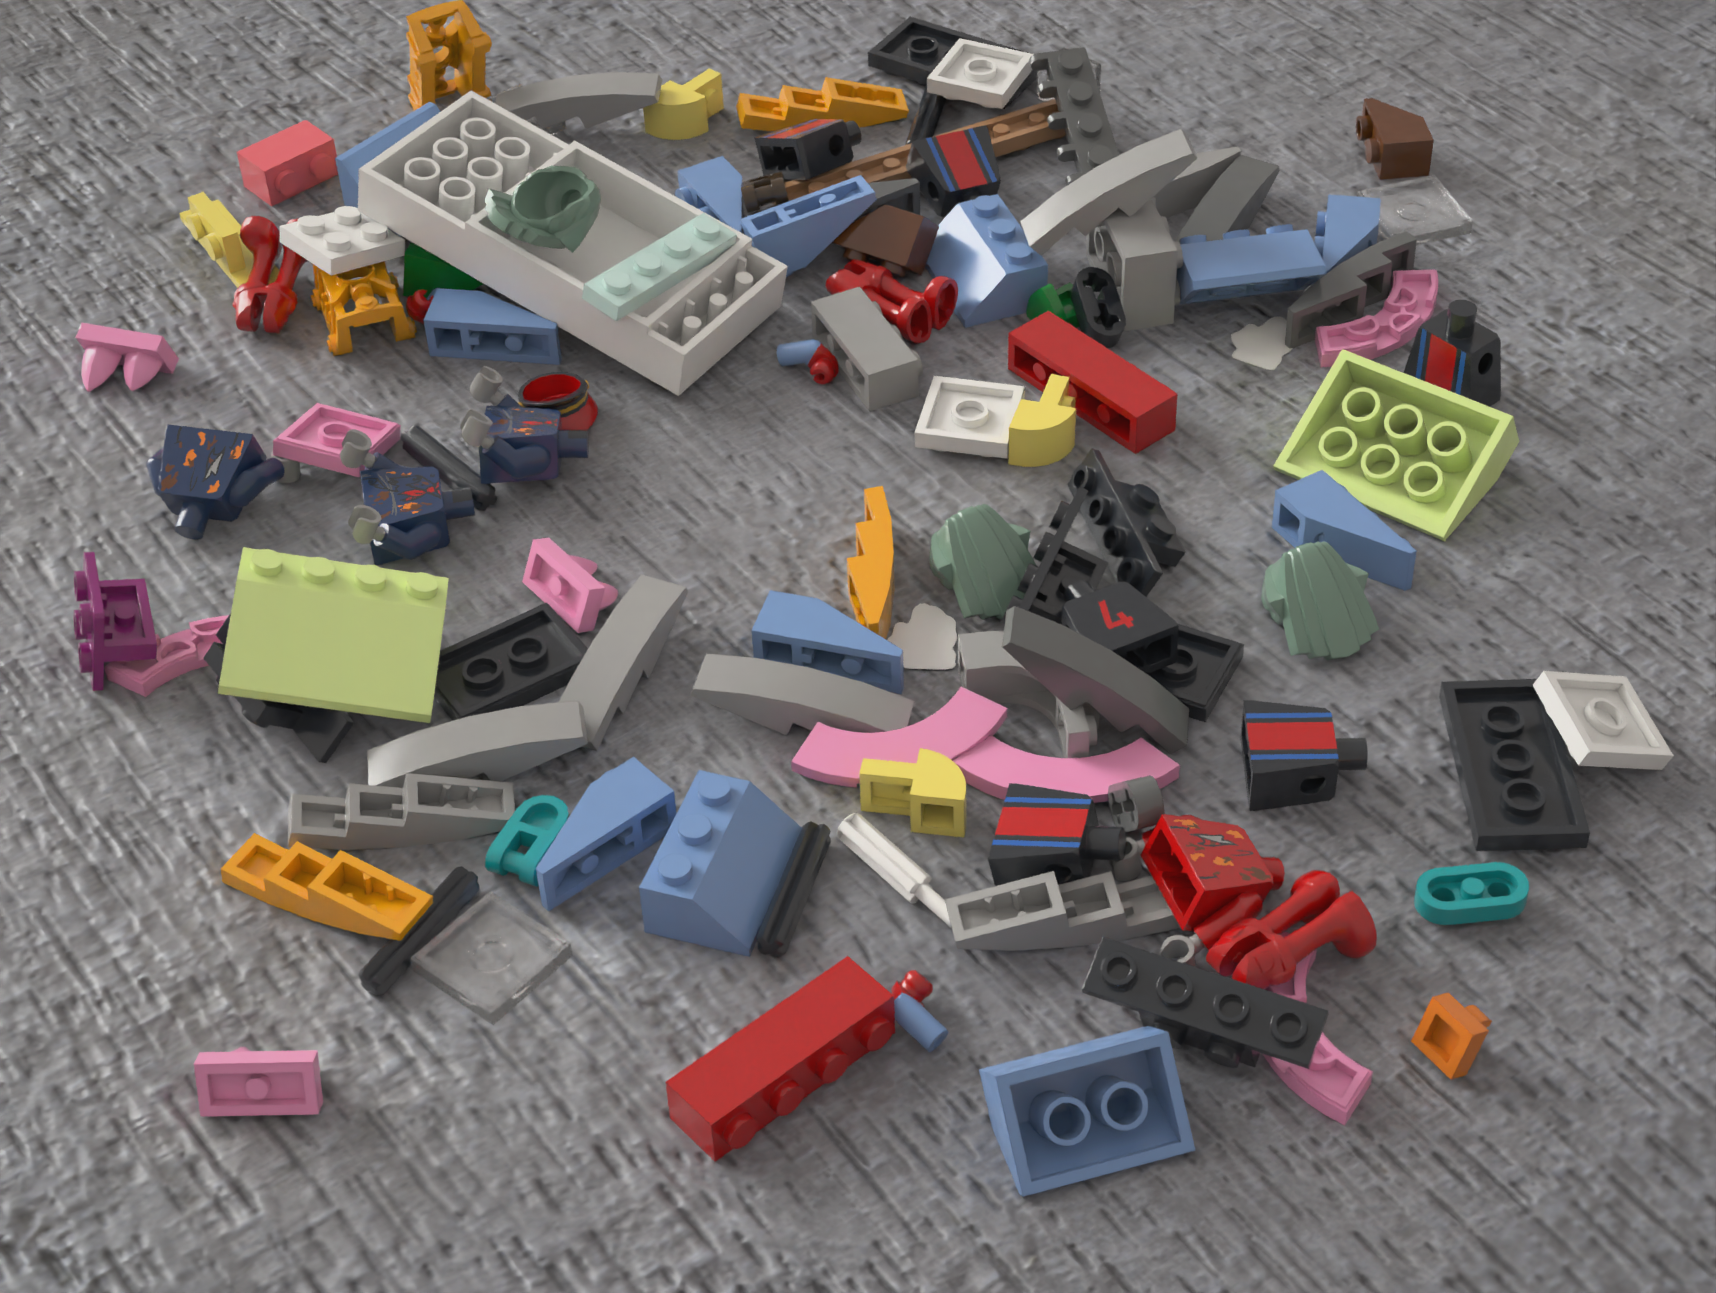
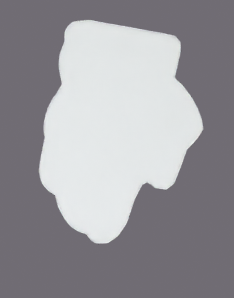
(1261, 345)
(926, 639)

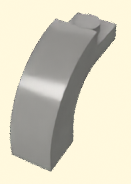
(1000, 678)

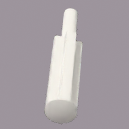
(891, 863)

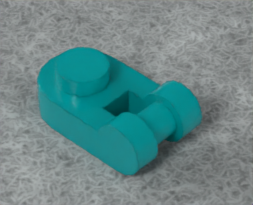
(533, 826)

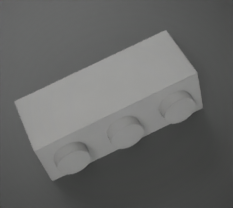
(867, 348)

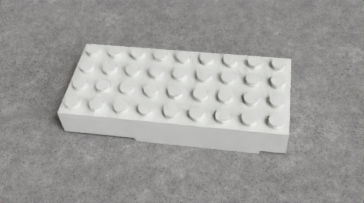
(434, 196)

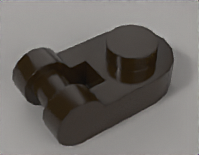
(764, 191)

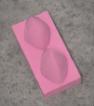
(138, 352)
(567, 584)
(258, 1083)

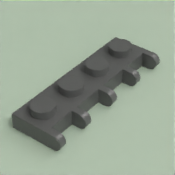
(1079, 109)

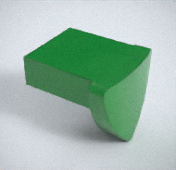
(1055, 301)

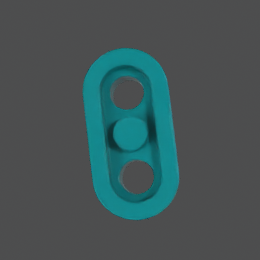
(1471, 893)

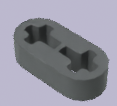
(1135, 803)

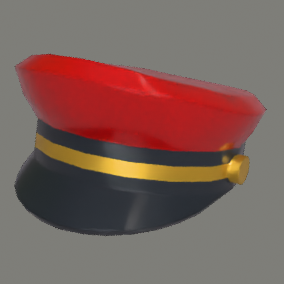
(563, 393)

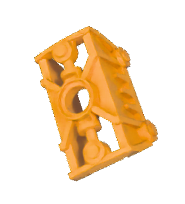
(462, 49)
(335, 291)

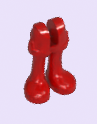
(276, 298)
(907, 309)
(1263, 958)

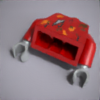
(1205, 875)

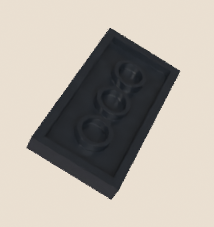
(919, 47)
(1512, 767)

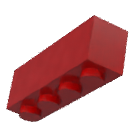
(1105, 386)
(781, 1058)

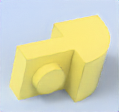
(685, 108)
(1043, 429)
(925, 790)

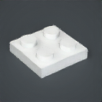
(979, 73)
(341, 240)
(968, 416)
(1602, 720)

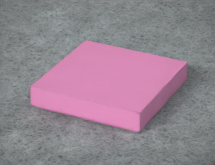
(320, 432)

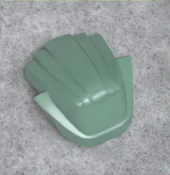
(548, 208)
(980, 560)
(1319, 602)

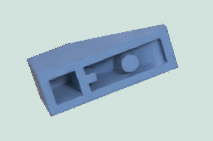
(808, 224)
(488, 328)
(820, 637)
(608, 826)

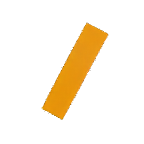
(837, 100)
(872, 570)
(326, 889)

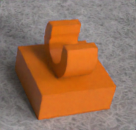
(1451, 1034)

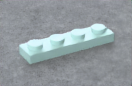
(658, 266)

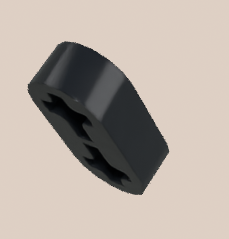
(1106, 306)

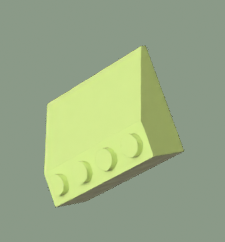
(1400, 444)
(334, 635)

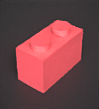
(288, 162)

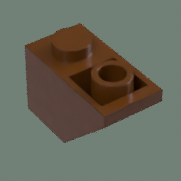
(1394, 140)
(890, 237)

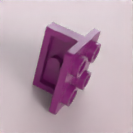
(111, 621)

